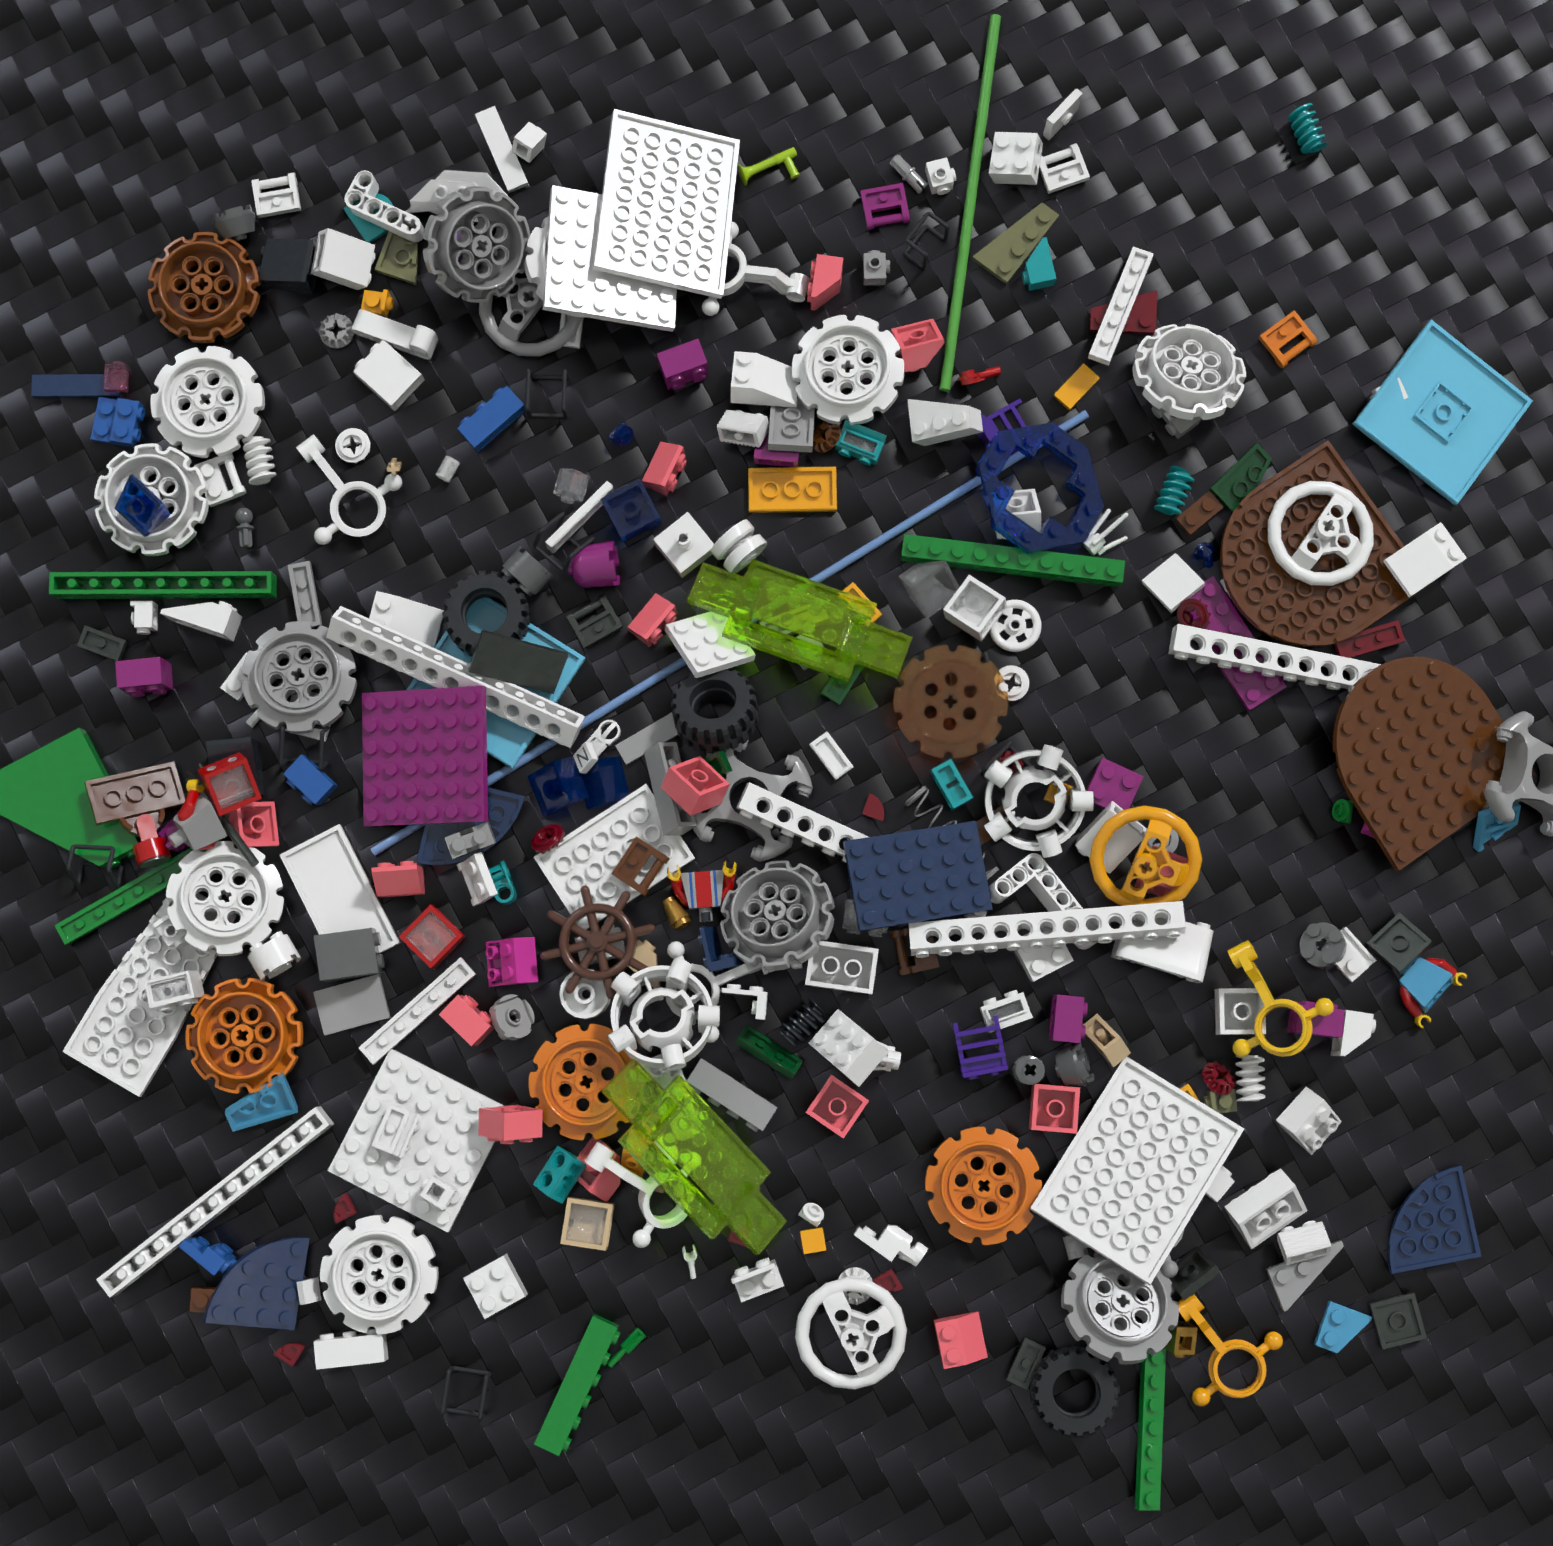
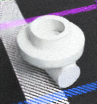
(812, 1213)

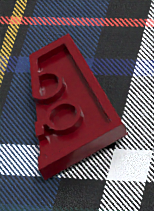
(1141, 318)

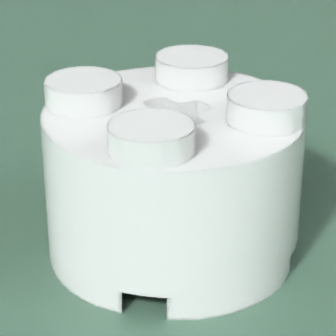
(273, 956)

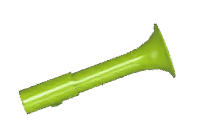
(785, 156)

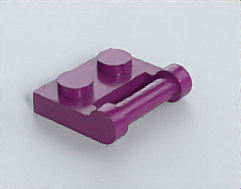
(884, 199)

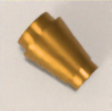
(676, 914)

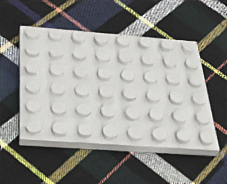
(666, 204)
(1137, 1170)

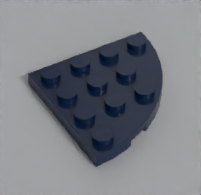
(502, 812)
(1434, 1224)
(261, 1287)

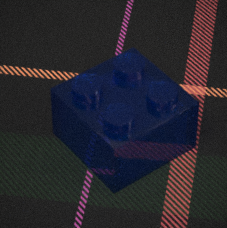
(631, 510)

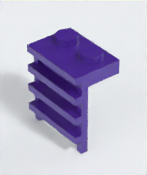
(990, 428)
(989, 1063)

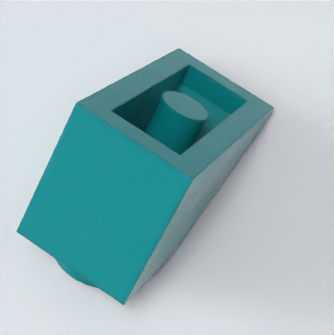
(1039, 268)

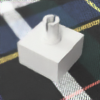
(684, 544)

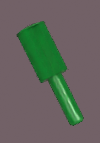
(627, 1346)

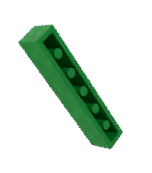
(577, 1384)

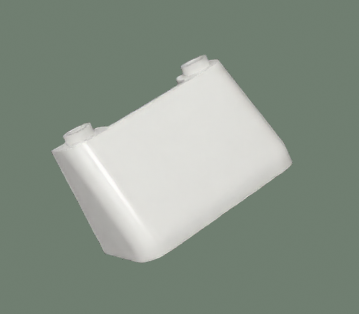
(1179, 956)

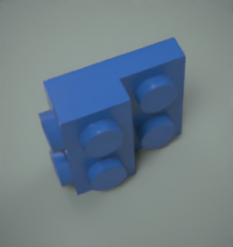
(118, 422)
(213, 1258)

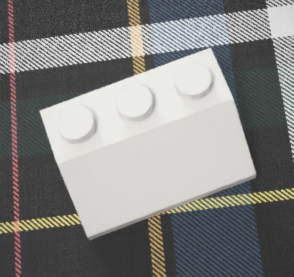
(1266, 1208)

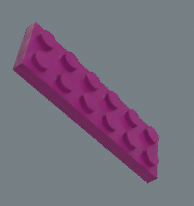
(1250, 687)

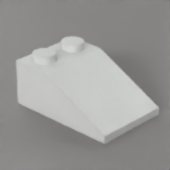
(762, 381)
(1425, 559)
(208, 617)
(407, 617)

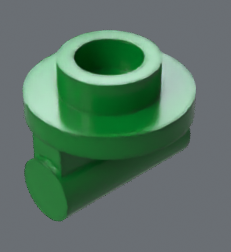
(1343, 811)

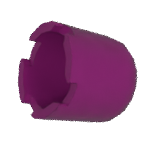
(596, 565)

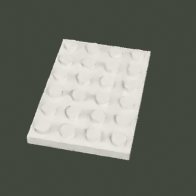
(597, 847)

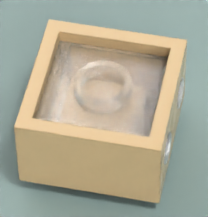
(587, 1223)

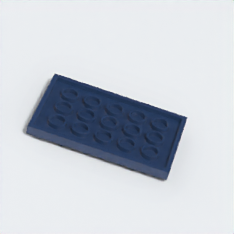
(917, 876)

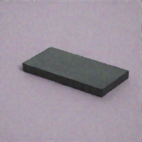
(517, 662)

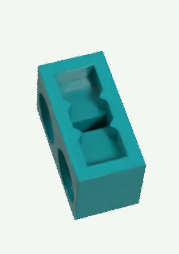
(951, 784)
(559, 1174)

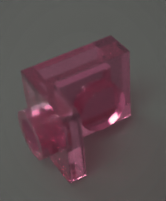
(116, 377)

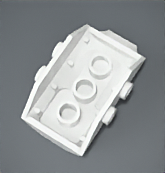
(445, 184)

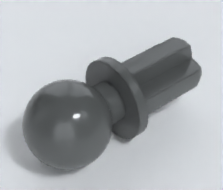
(244, 518)

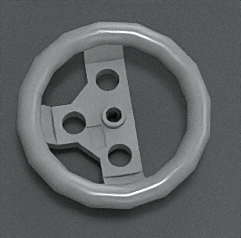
(508, 333)

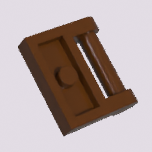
(633, 863)
(921, 964)

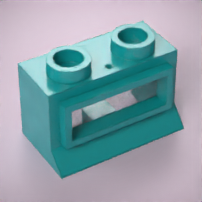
(860, 443)

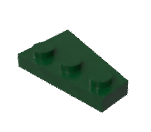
(1241, 477)

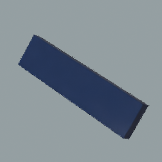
(70, 386)

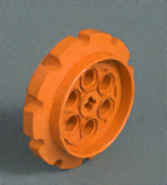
(211, 1019)
(545, 1083)
(1011, 1212)

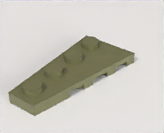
(1013, 247)

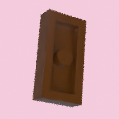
(1199, 513)

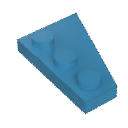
(263, 1105)

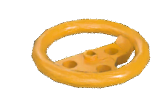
(1160, 826)

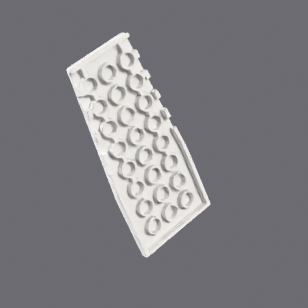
(120, 1030)

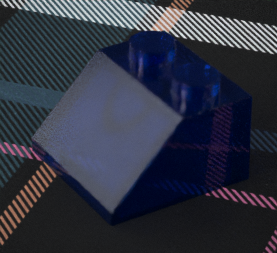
(558, 786)

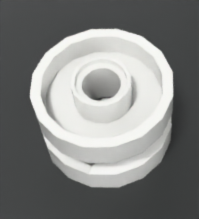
(738, 546)
(578, 1005)

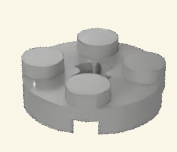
(504, 1025)

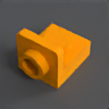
(377, 302)

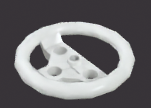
(1323, 534)
(888, 1316)

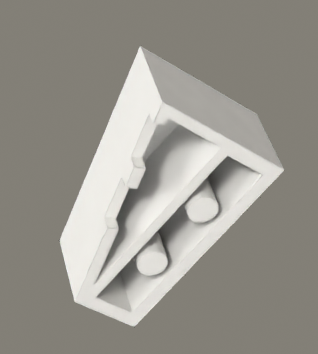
(942, 421)

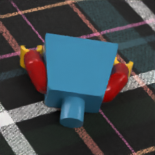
(1425, 983)

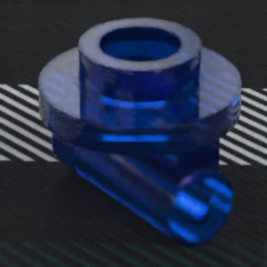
(621, 434)
(1204, 551)

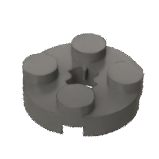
(1329, 956)

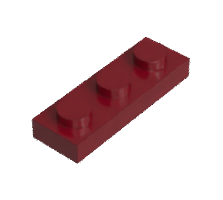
(1371, 640)

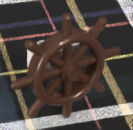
(597, 944)

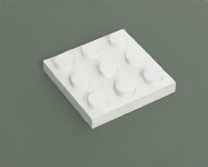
(702, 644)

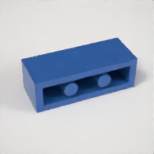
(491, 418)

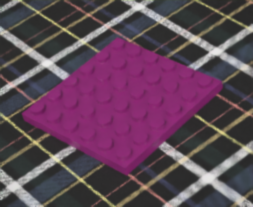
(425, 756)

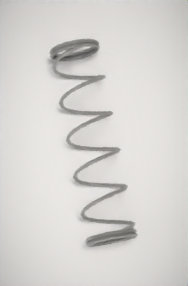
(914, 797)

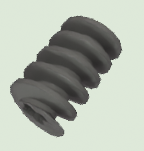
(1037, 1070)

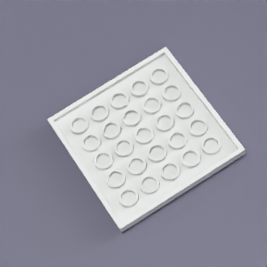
(579, 290)
(441, 1145)

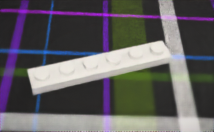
(1120, 306)
(417, 1011)

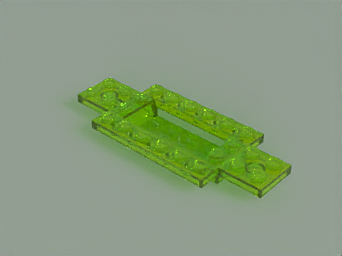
(804, 609)
(702, 1148)

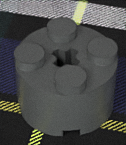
(527, 571)

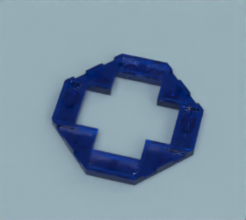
(1081, 480)

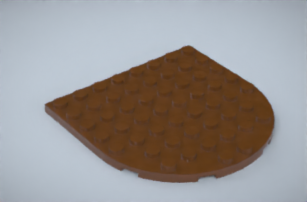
(1285, 605)
(1416, 753)

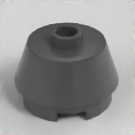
(235, 223)
(1074, 1065)

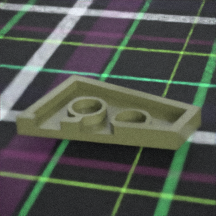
(398, 258)

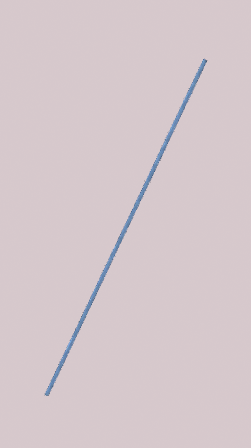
(398, 836)

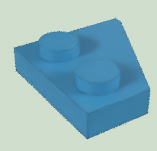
(1490, 827)
(1339, 1326)

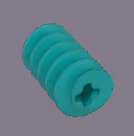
(1306, 130)
(1173, 491)

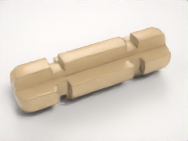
(394, 466)

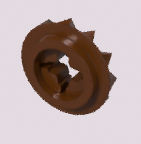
(832, 436)

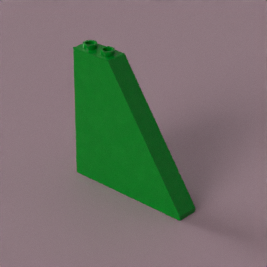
(50, 798)

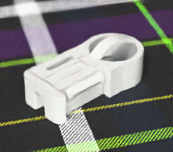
(598, 741)

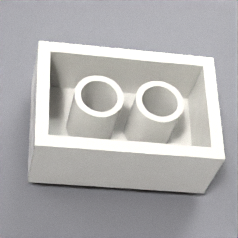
(843, 967)
(848, 1047)

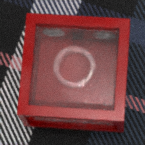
(229, 784)
(432, 936)

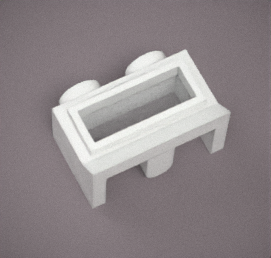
(1009, 1010)

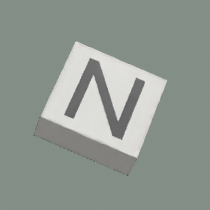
(585, 757)

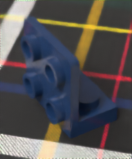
(714, 958)

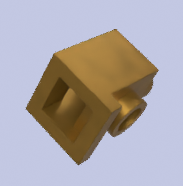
(1182, 1340)

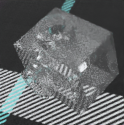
(571, 485)

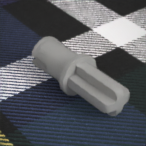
(908, 173)

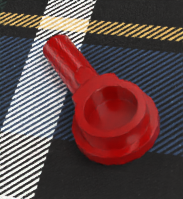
(970, 376)

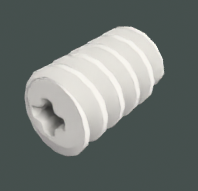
(258, 460)
(1250, 1078)

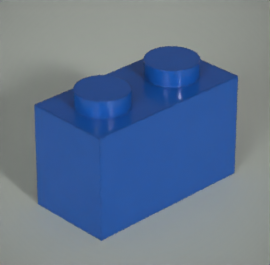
(310, 780)

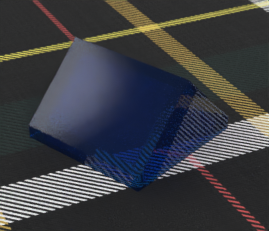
(141, 507)
(605, 783)

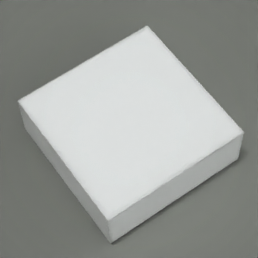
(309, 1291)

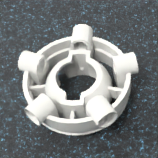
(1048, 841)
(669, 1042)

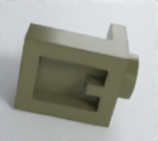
(1221, 1103)

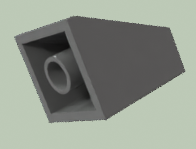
(348, 954)

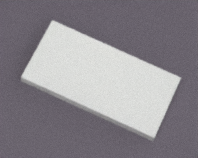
(336, 887)

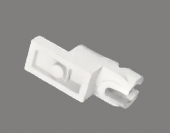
(893, 1242)

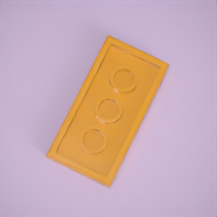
(792, 489)

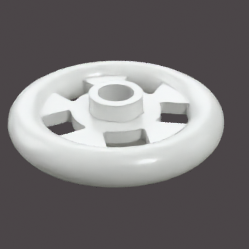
(1031, 634)

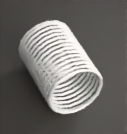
(442, 470)

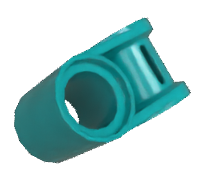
(502, 880)

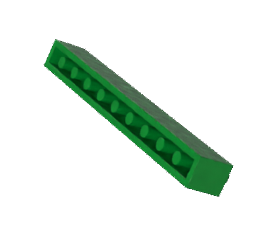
(1013, 560)
(163, 585)

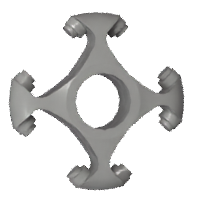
(1516, 775)
(772, 783)

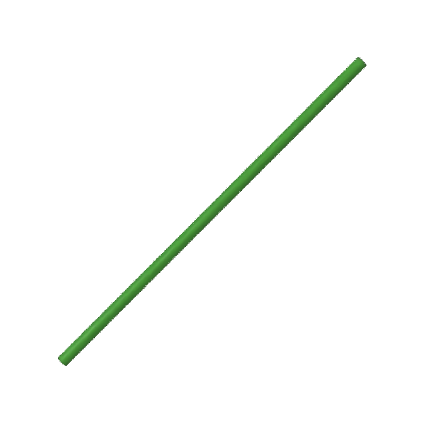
(970, 202)

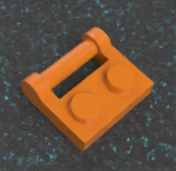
(1283, 333)

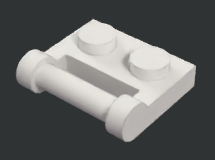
(1066, 173)
(276, 201)
(217, 488)
(477, 879)

